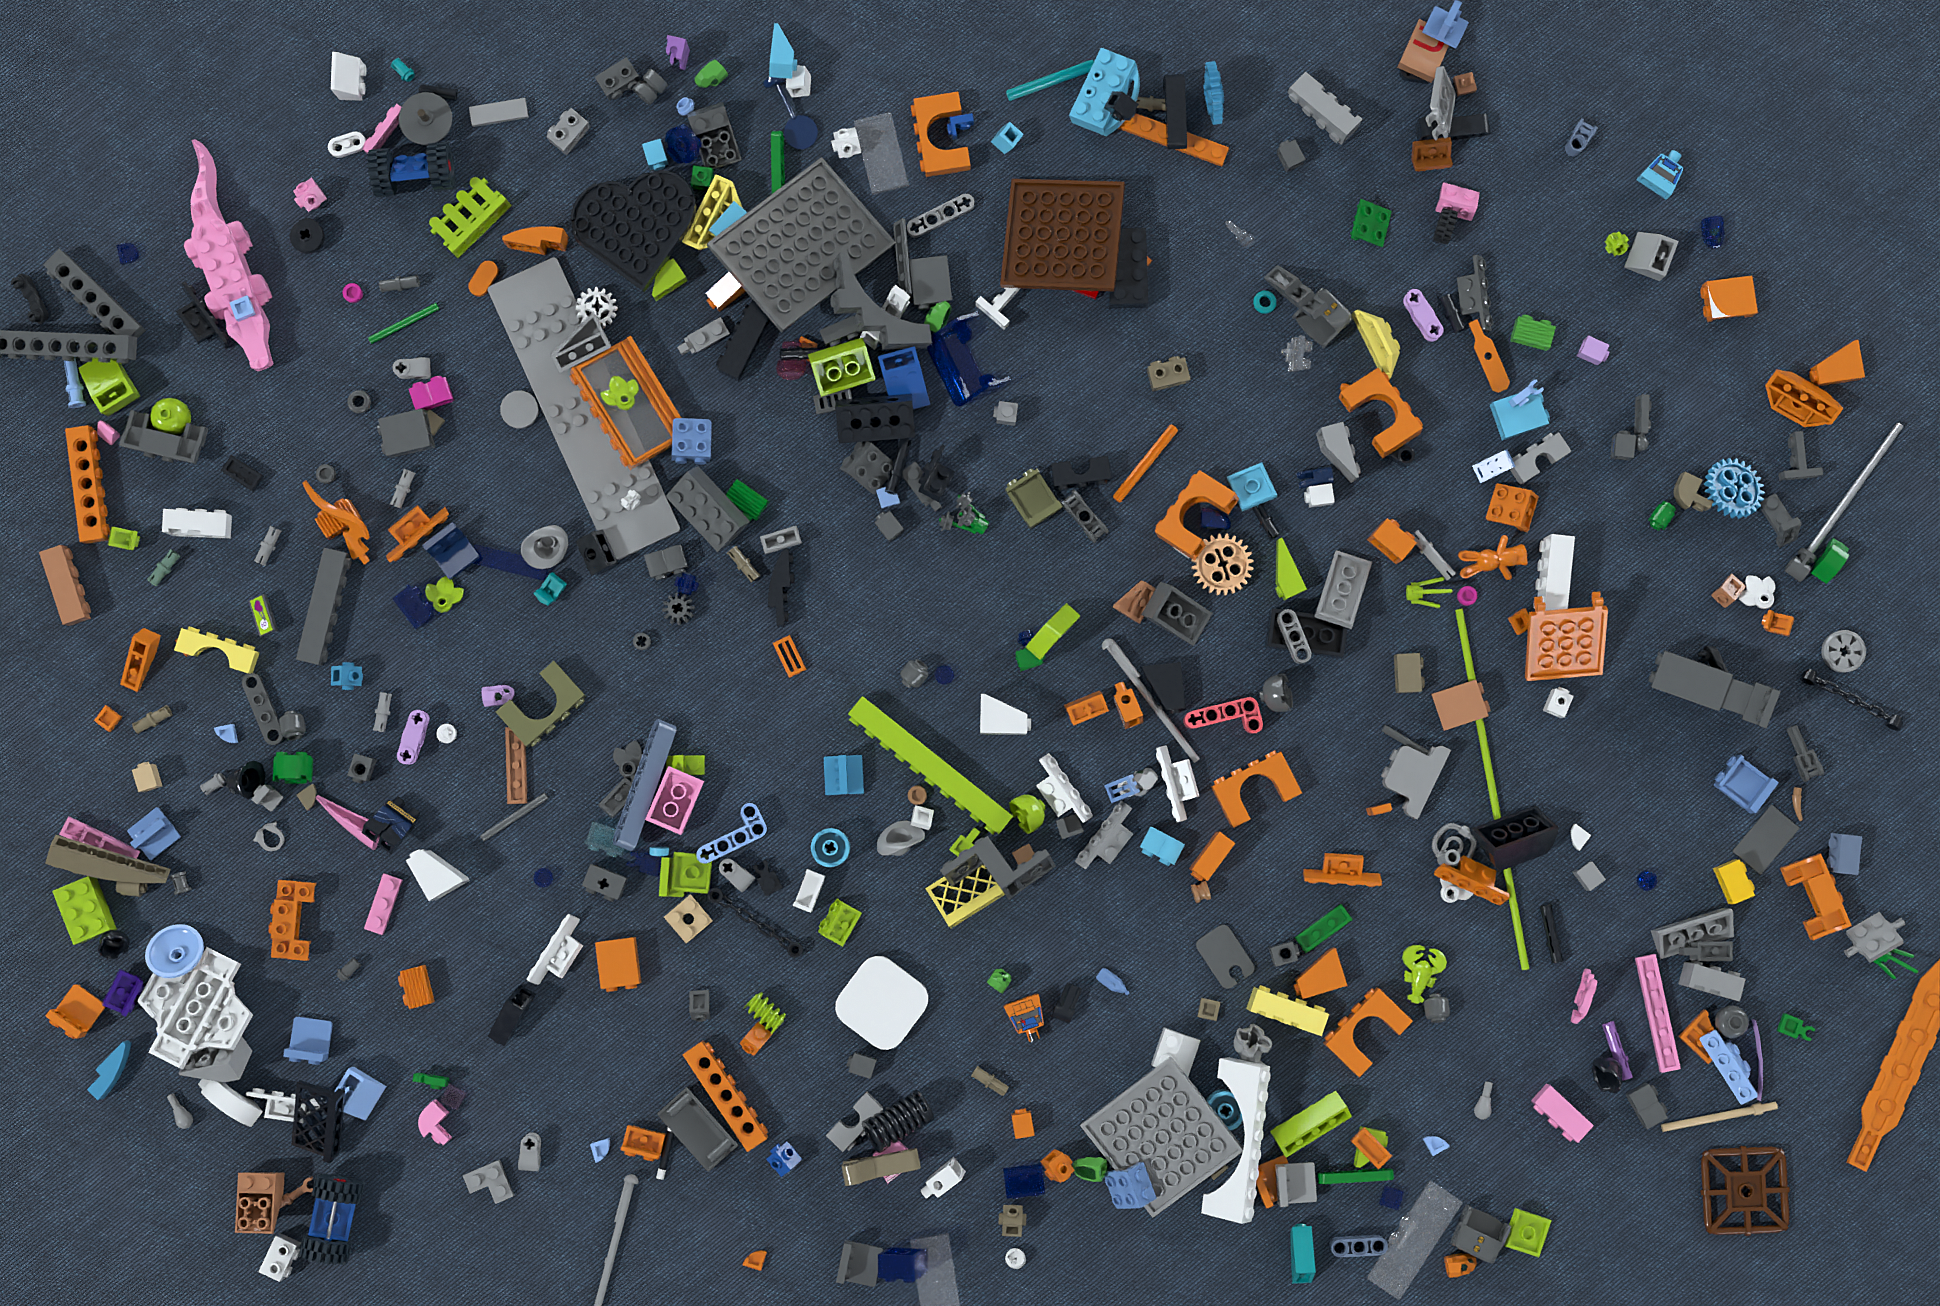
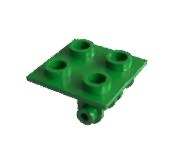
(1370, 223)

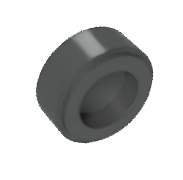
(326, 474)

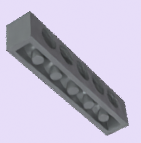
(62, 261)

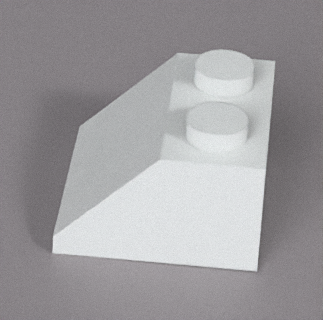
(347, 77)
(1179, 1047)

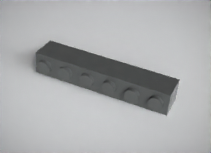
(323, 606)

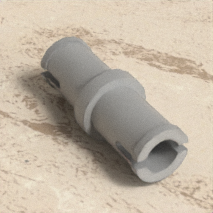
(402, 488)
(267, 545)
(382, 712)

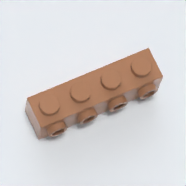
(65, 585)

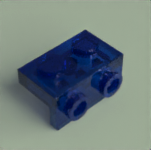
(413, 606)
(1024, 1181)

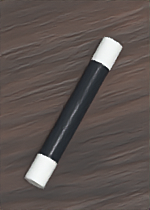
(665, 1154)

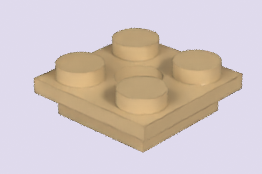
(676, 920)

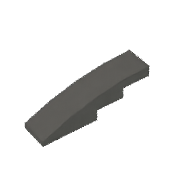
(1296, 292)

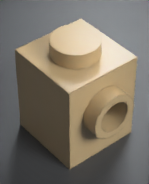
(147, 777)

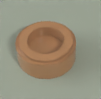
(917, 795)

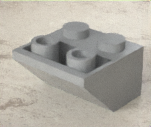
(1651, 255)

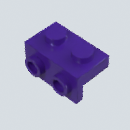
(123, 992)

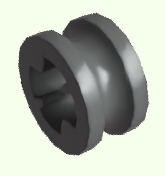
(647, 642)

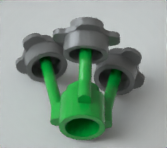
(965, 517)

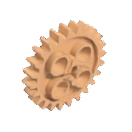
(1238, 558)

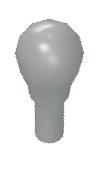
(1483, 1107)
(182, 1116)

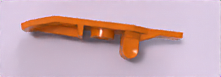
(1493, 367)

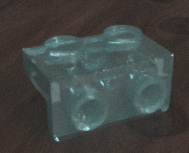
(601, 837)

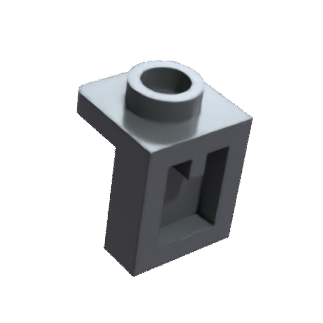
(699, 1005)

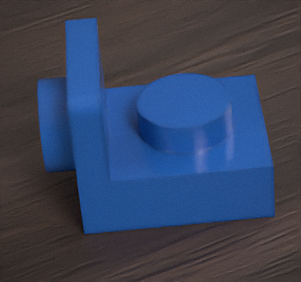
(962, 122)

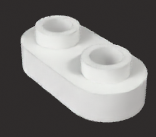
(347, 143)

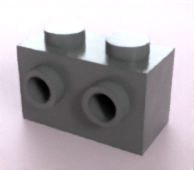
(617, 79)

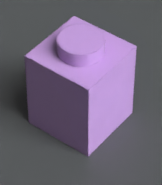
(1593, 350)

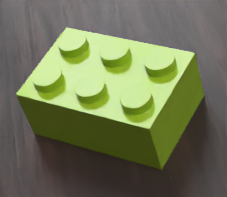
(841, 366)
(84, 910)

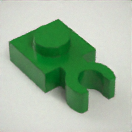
(1793, 1027)
(435, 1081)

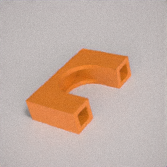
(935, 160)
(1377, 387)
(1200, 489)
(1228, 790)
(1341, 1039)

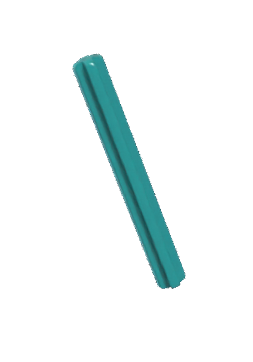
(1049, 80)

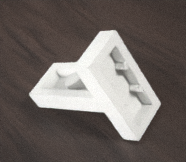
(999, 303)

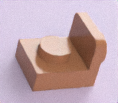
(1728, 591)

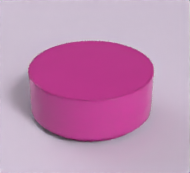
(352, 293)
(1467, 595)

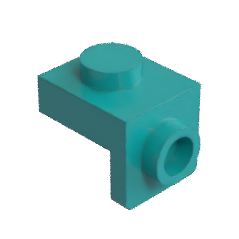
(550, 589)

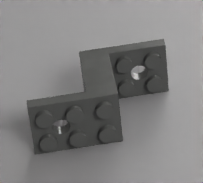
(987, 854)

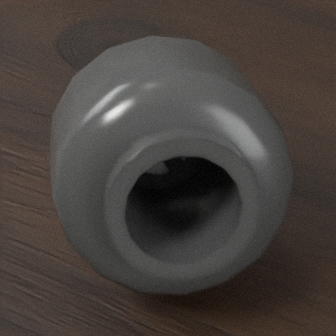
(914, 673)
(292, 725)
(1436, 1008)

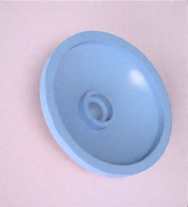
(169, 945)

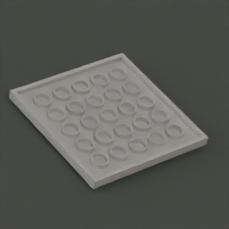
(1168, 1129)

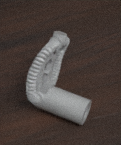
(1452, 856)

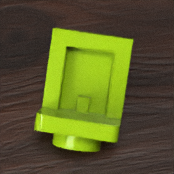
(123, 538)

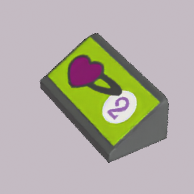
(263, 615)

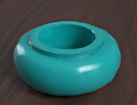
(1264, 310)

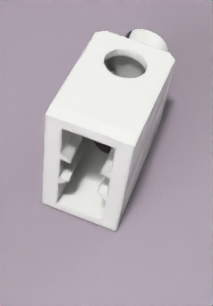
(948, 1175)

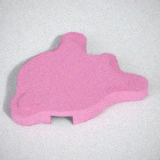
(1584, 996)

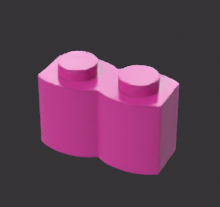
(431, 394)

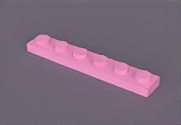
(1657, 1013)

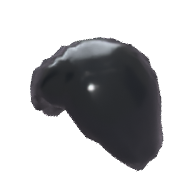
(1607, 1074)

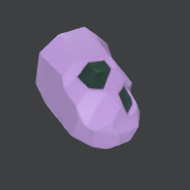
(497, 695)

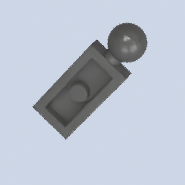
(1642, 421)
(616, 799)

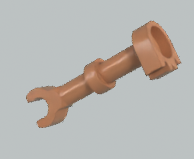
(289, 1197)

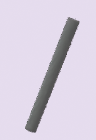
(513, 817)

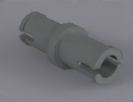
(399, 283)

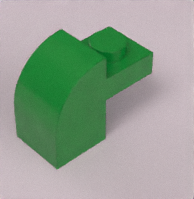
(1831, 561)

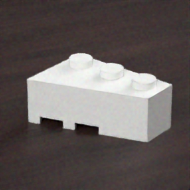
(197, 523)

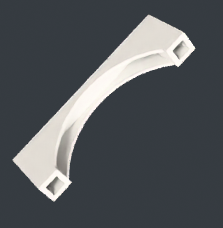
(1249, 1086)

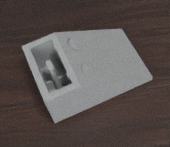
(1336, 447)
(217, 1063)

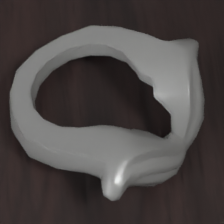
(273, 828)

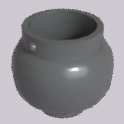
(1731, 1021)

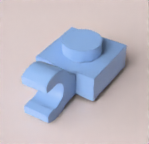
(1522, 398)

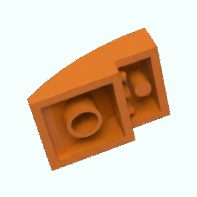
(537, 239)

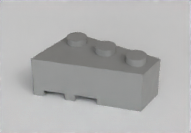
(1712, 980)

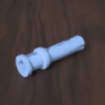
(74, 387)

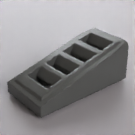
(847, 392)

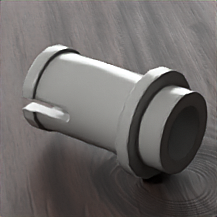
(214, 783)

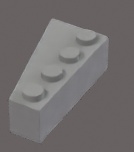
(1324, 108)

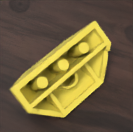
(716, 201)
(1378, 340)

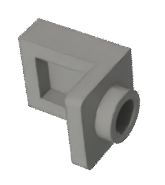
(267, 796)

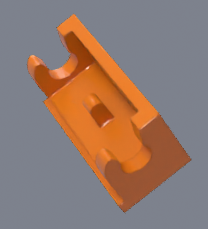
(1086, 707)

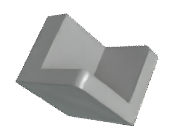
(1589, 876)

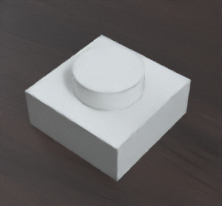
(922, 817)

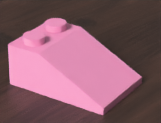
(674, 800)

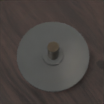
(425, 118)

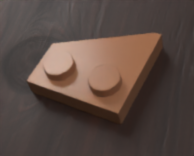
(1135, 601)

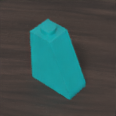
(1302, 1254)

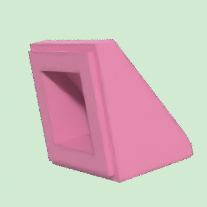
(107, 433)

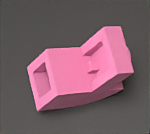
(429, 1122)

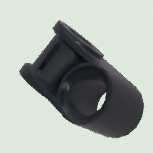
(1395, 456)

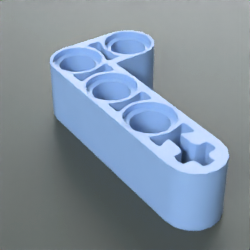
(730, 838)

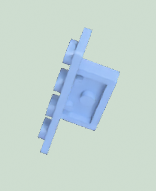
(1730, 1065)

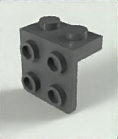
(867, 466)

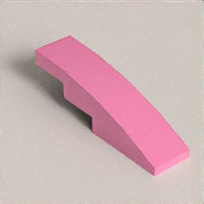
(86, 834)

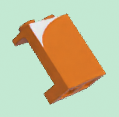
(1729, 298)

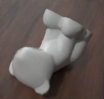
(1251, 1043)

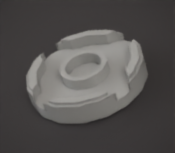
(519, 409)

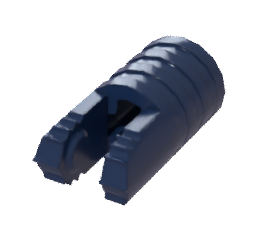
(1319, 477)

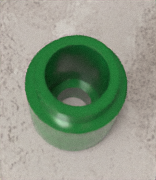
(1662, 516)

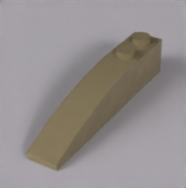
(102, 863)

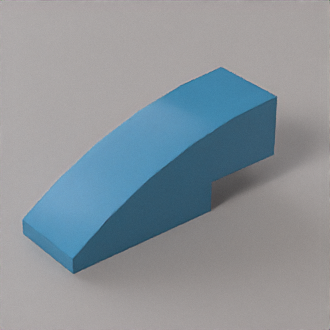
(110, 1071)

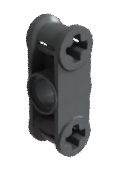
(1079, 506)

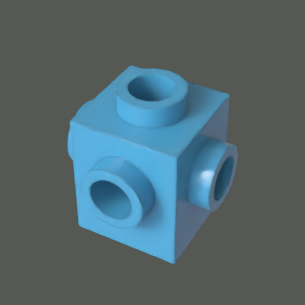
(346, 676)

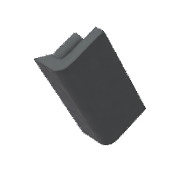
(697, 1129)

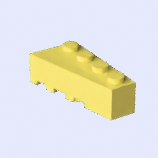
(1287, 1011)

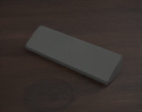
(902, 256)

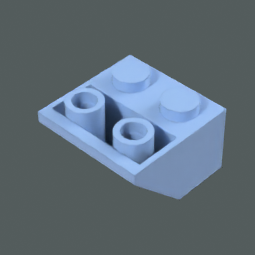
(360, 1092)

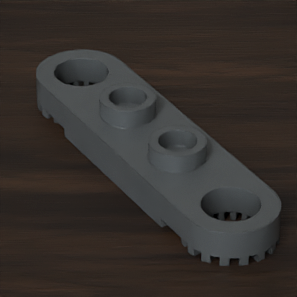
(262, 708)

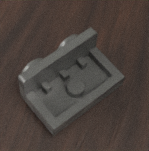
(839, 332)

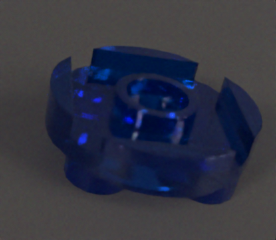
(688, 138)

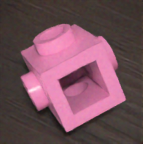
(309, 195)

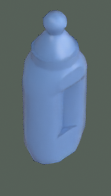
(1111, 981)

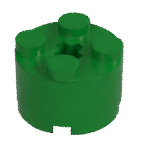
(293, 768)

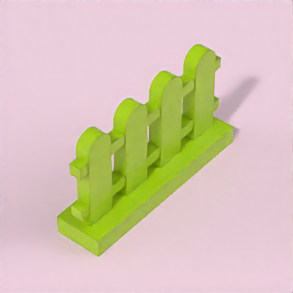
(477, 224)

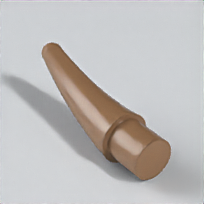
(1796, 798)

